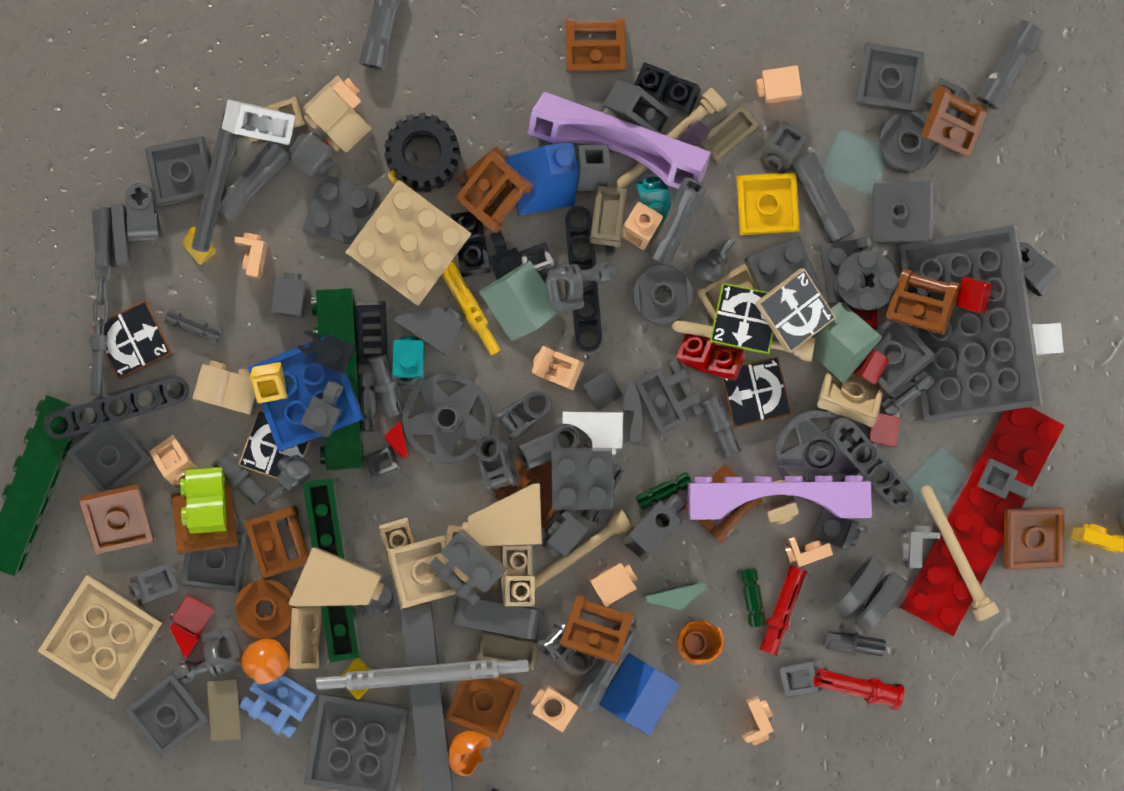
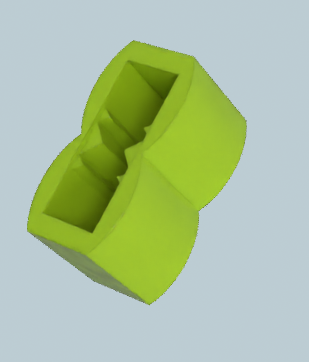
(204, 500)

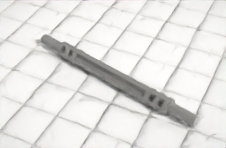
(422, 674)

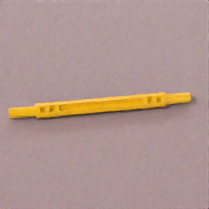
(464, 297)

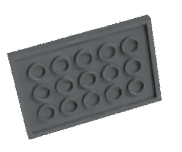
(986, 357)

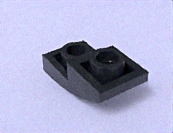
(668, 88)
(473, 254)

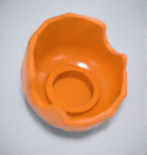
(699, 642)
(264, 660)
(466, 752)

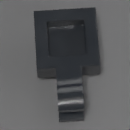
(505, 259)

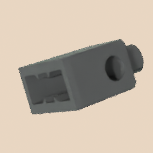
(647, 535)

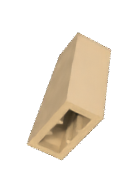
(509, 521)
(335, 581)

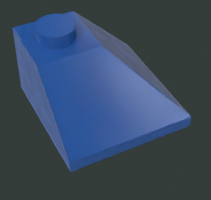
(553, 174)

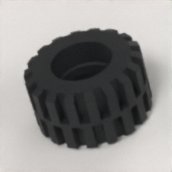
(417, 127)

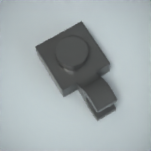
(323, 413)
(1001, 479)

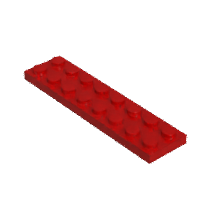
(938, 592)

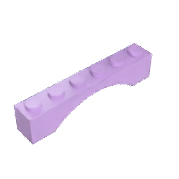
(566, 121)
(842, 499)

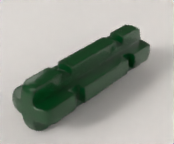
(663, 491)
(753, 597)

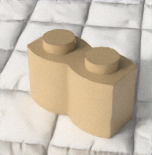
(336, 118)
(225, 388)

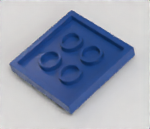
(303, 381)

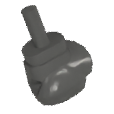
(714, 264)
(293, 473)

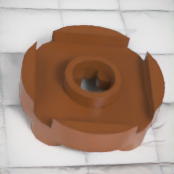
(248, 610)

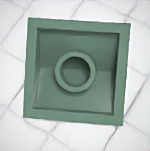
(519, 301)
(844, 342)
(676, 597)

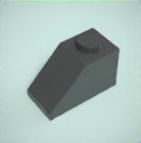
(638, 107)
(434, 326)

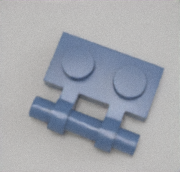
(285, 694)

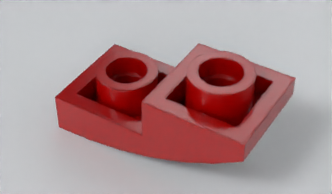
(710, 358)

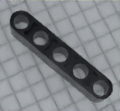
(590, 293)
(101, 404)

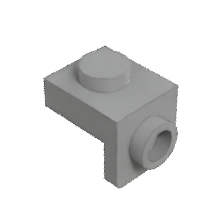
(912, 549)

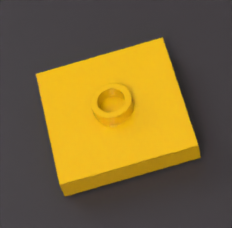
(767, 204)

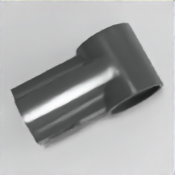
(539, 450)

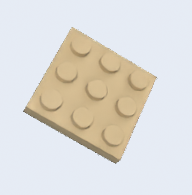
(408, 243)
(100, 637)

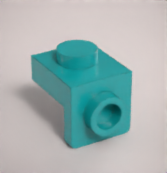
(655, 195)
(408, 357)

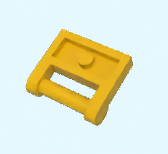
(1098, 537)

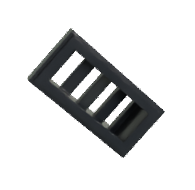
(371, 306)

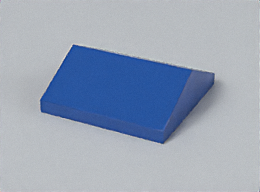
(639, 694)

